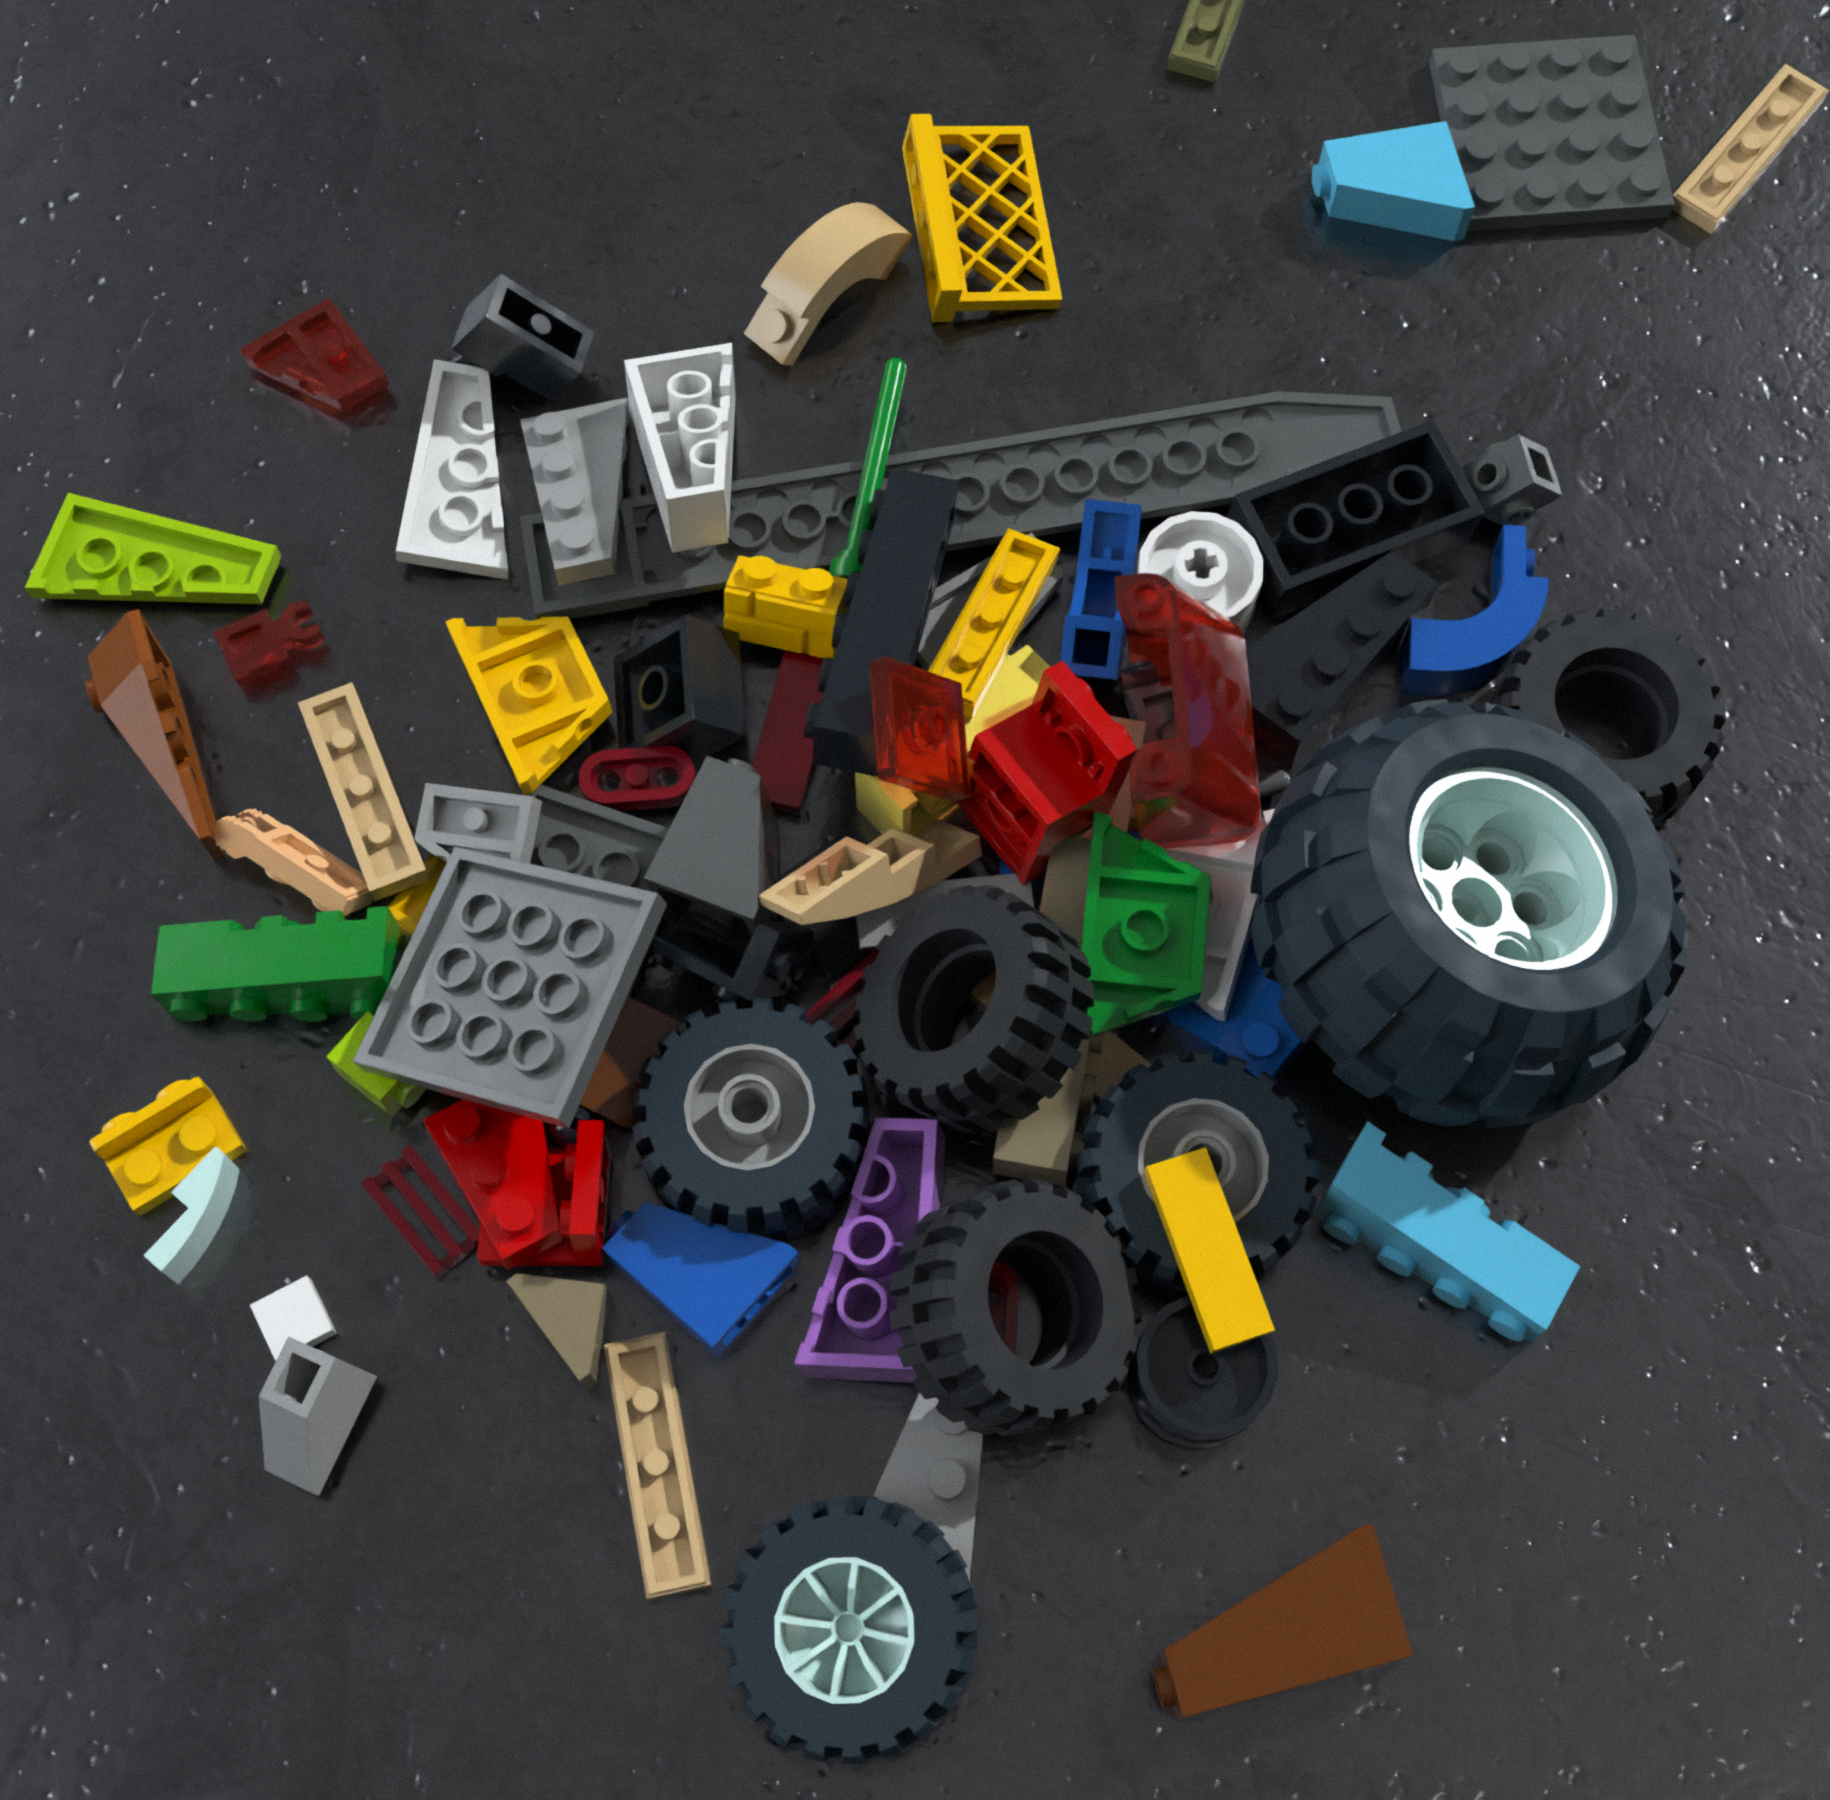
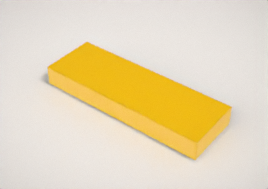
(1208, 1250)

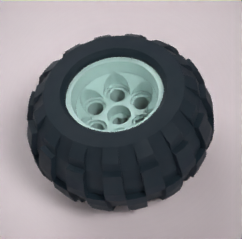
(1468, 914)

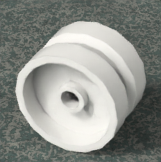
(1209, 560)

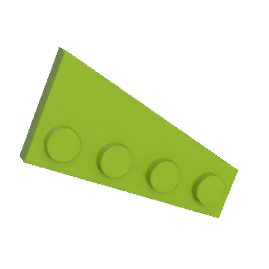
(140, 556)

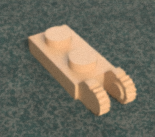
(293, 860)

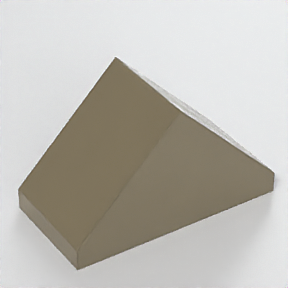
(571, 1317)

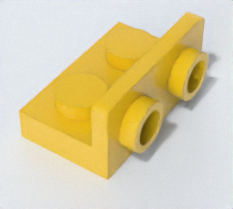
(165, 1142)

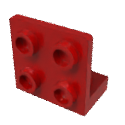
(581, 1192)

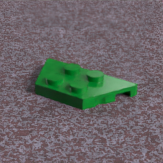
(1141, 928)

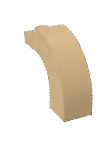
(818, 267)

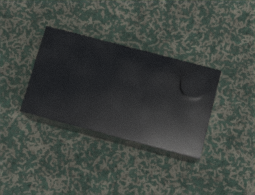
(1354, 510)

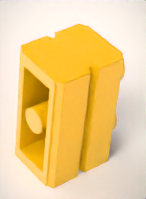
(784, 605)

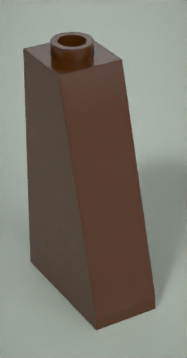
(1299, 1630)

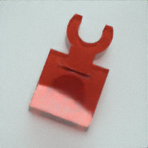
(260, 646)

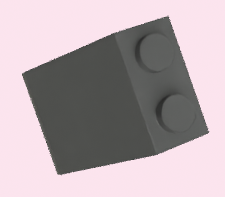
(719, 856)

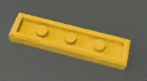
(994, 615)

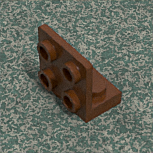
(624, 1054)

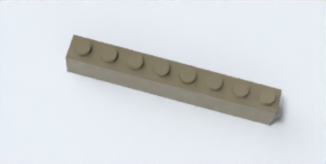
(1047, 1140)

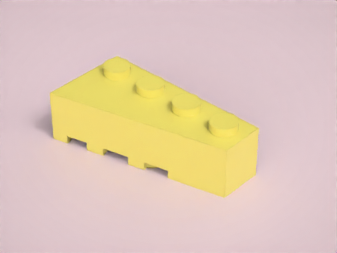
(911, 810)

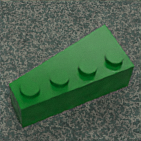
(278, 966)

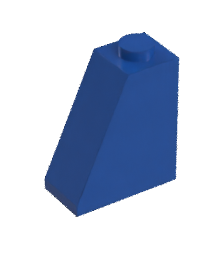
(697, 1273)

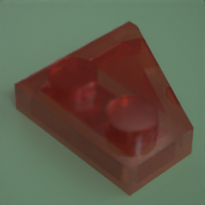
(318, 357)

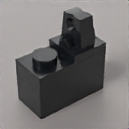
(522, 337)

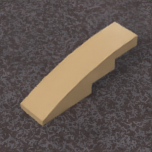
(863, 877)

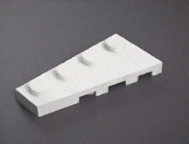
(453, 489)

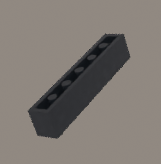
(885, 612)

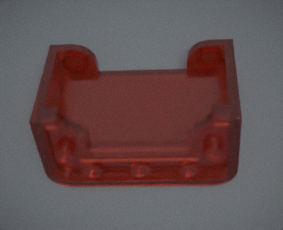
(1206, 779)

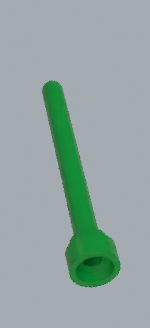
(873, 466)

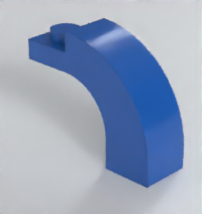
(1093, 628)
(1469, 652)

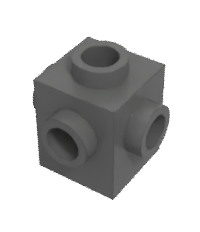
(1513, 480)

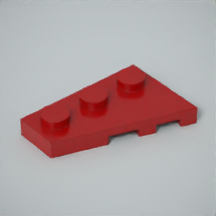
(503, 1175)

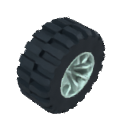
(850, 1628)

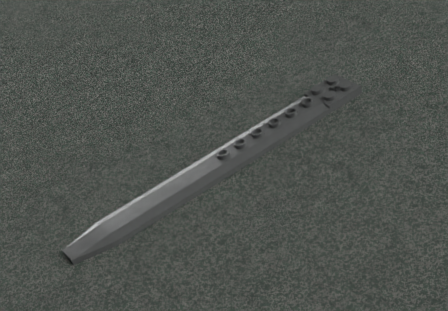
(1017, 482)

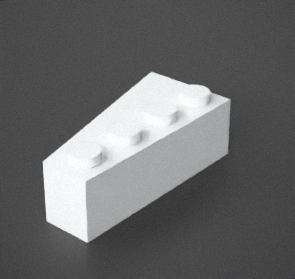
(686, 435)

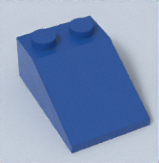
(1252, 1028)

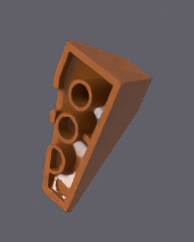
(143, 701)

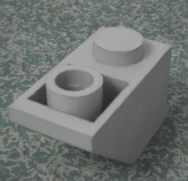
(309, 1413)

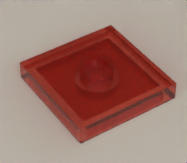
(919, 730)

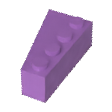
(891, 1193)

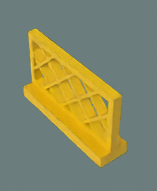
(938, 232)

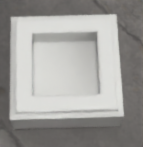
(293, 1313)

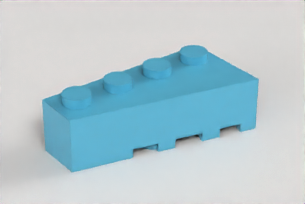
(1445, 1238)

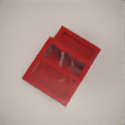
(1045, 772)

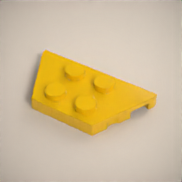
(533, 689)

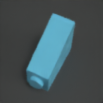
(1397, 181)

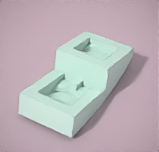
(207, 1196)

